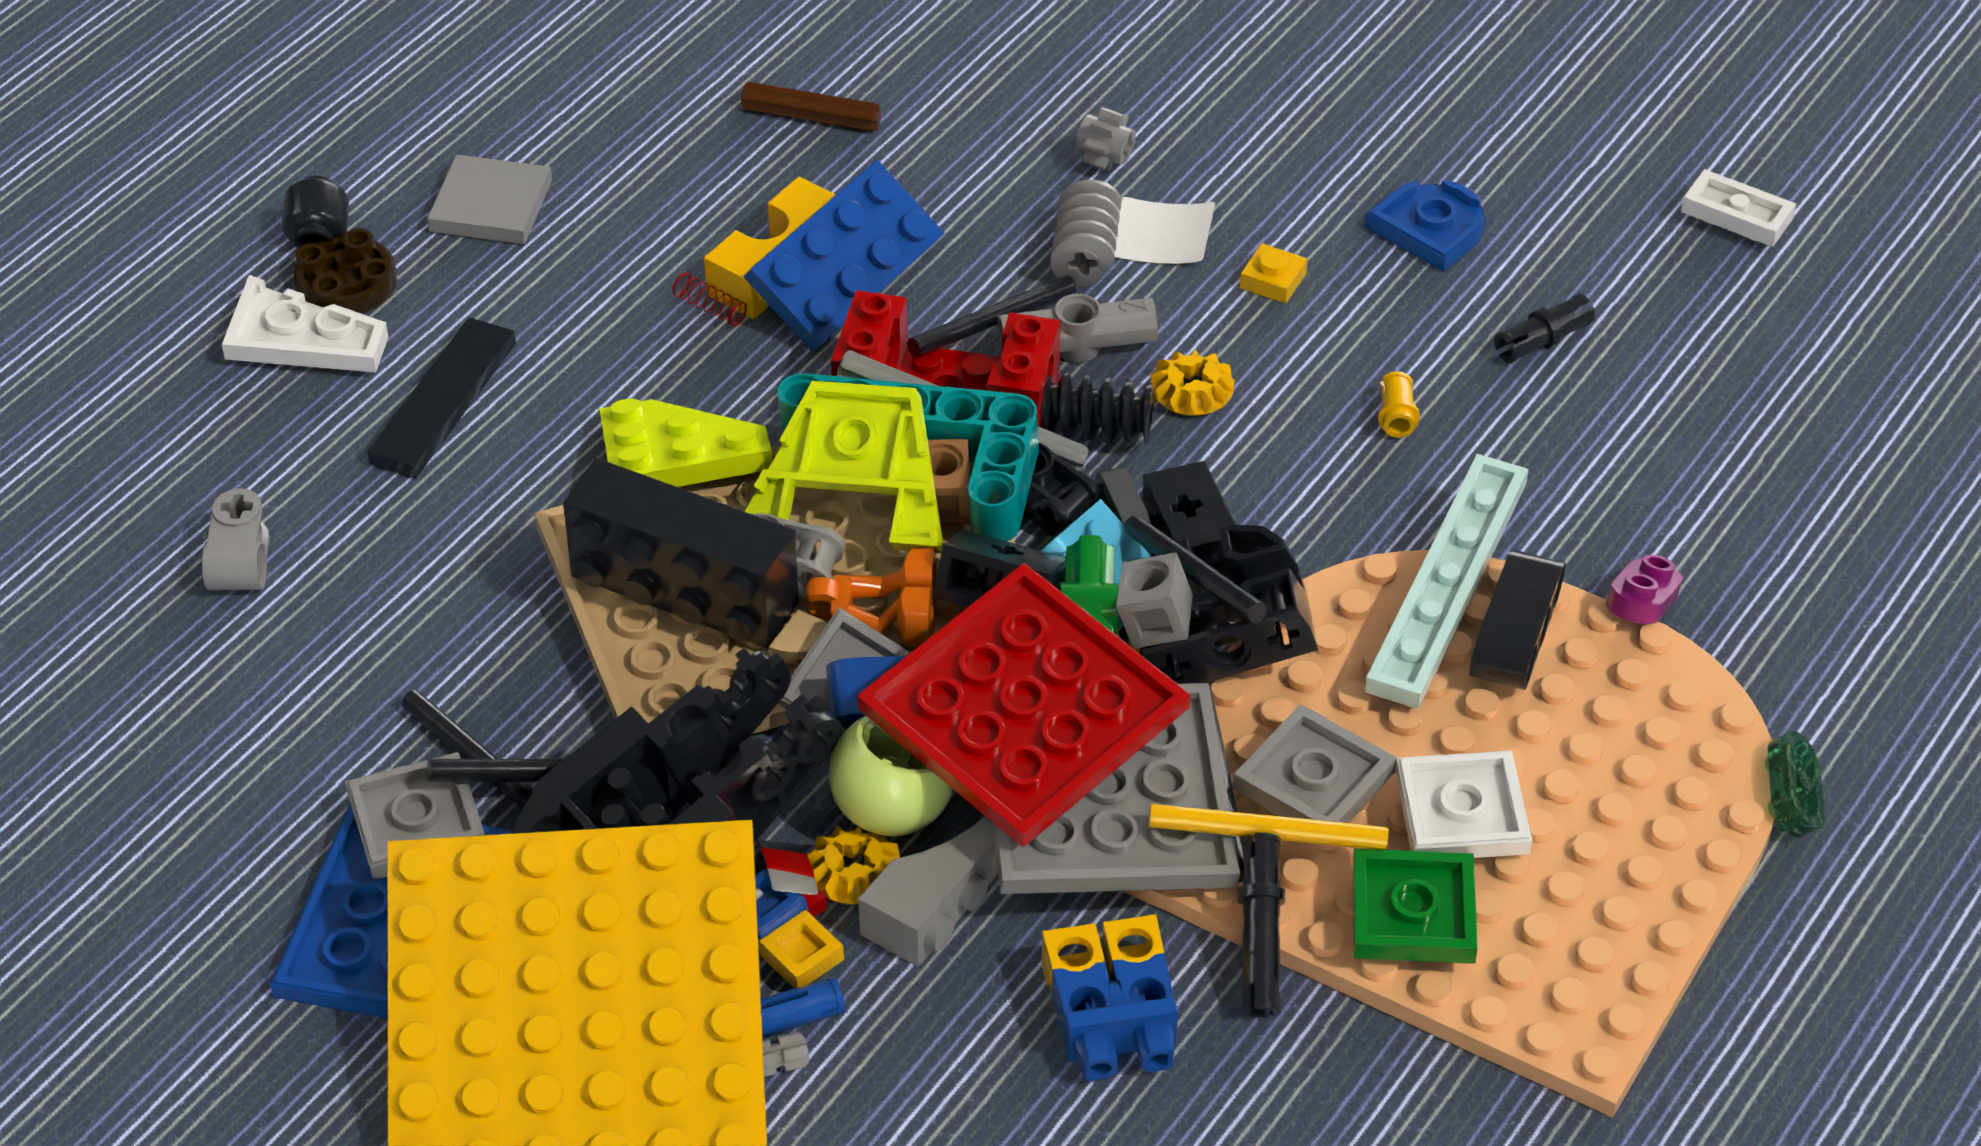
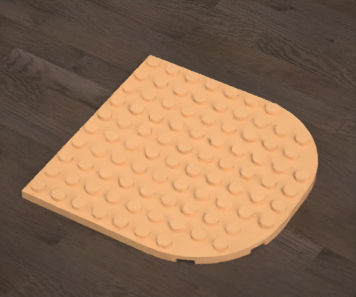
(1637, 805)

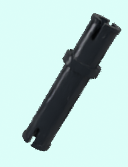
(1261, 915)

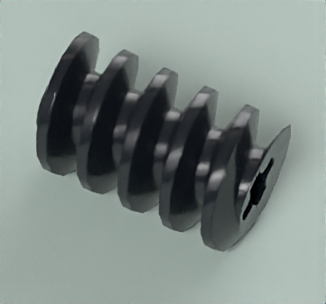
(1098, 409)

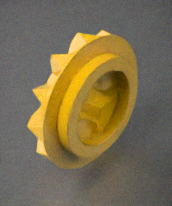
(1197, 396)
(849, 883)

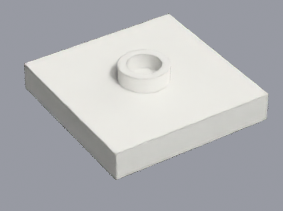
(1464, 804)

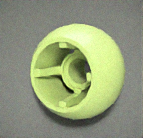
(883, 783)

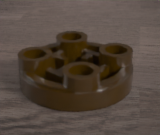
(346, 272)

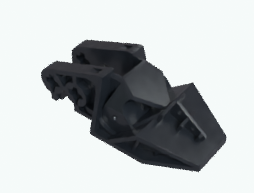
(647, 771)

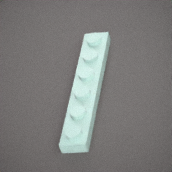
(1446, 582)

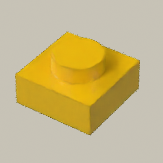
(1273, 273)
(801, 950)

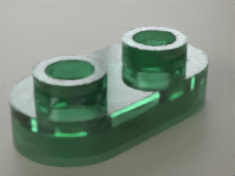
(1795, 785)

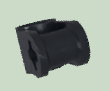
(1055, 494)

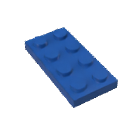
(848, 245)

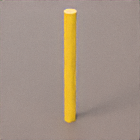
(1285, 827)

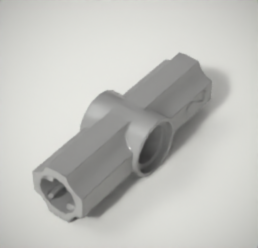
(1091, 325)

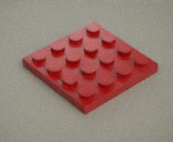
(1023, 703)

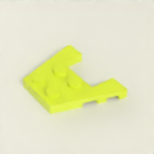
(858, 443)

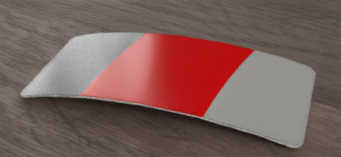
(788, 867)

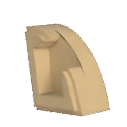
(797, 637)

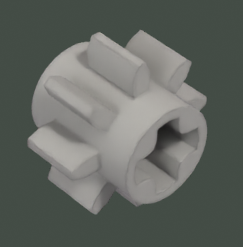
(1105, 139)

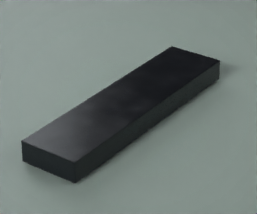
(441, 398)

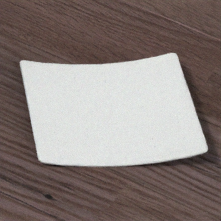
(1163, 231)

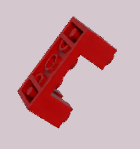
(1030, 350)

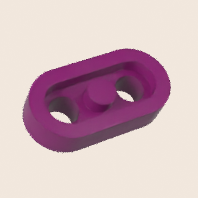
(1644, 590)

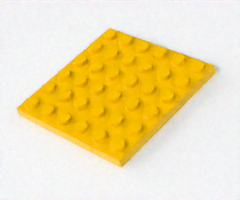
(576, 989)

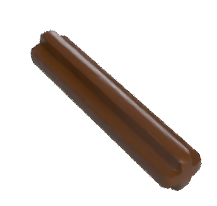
(811, 106)

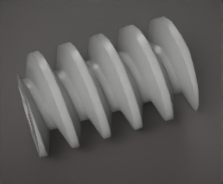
(1086, 231)

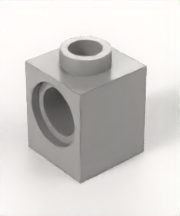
(1154, 600)

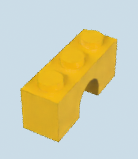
(739, 252)

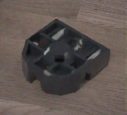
(1267, 570)

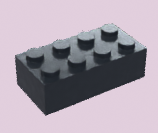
(682, 553)

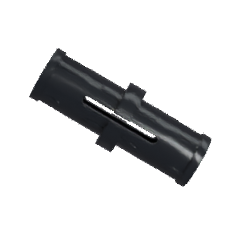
(1544, 328)

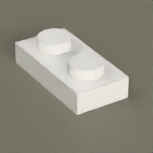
(1738, 207)

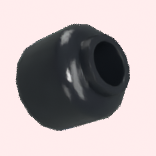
(315, 211)

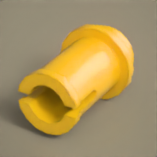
(1398, 412)

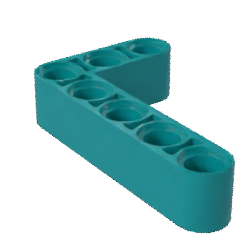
(999, 436)

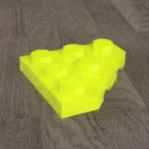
(682, 442)

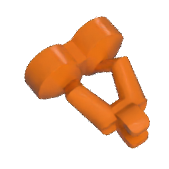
(912, 609)

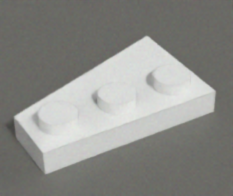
(298, 333)

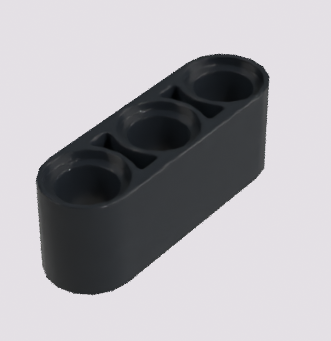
(1517, 619)

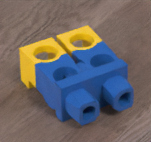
(1114, 1015)

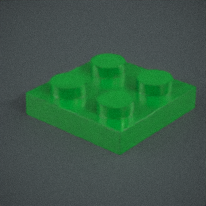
(1414, 906)

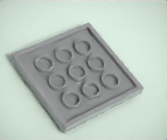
(1106, 834)

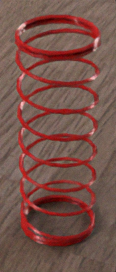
(731, 309)

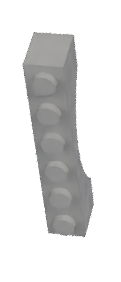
(925, 894)

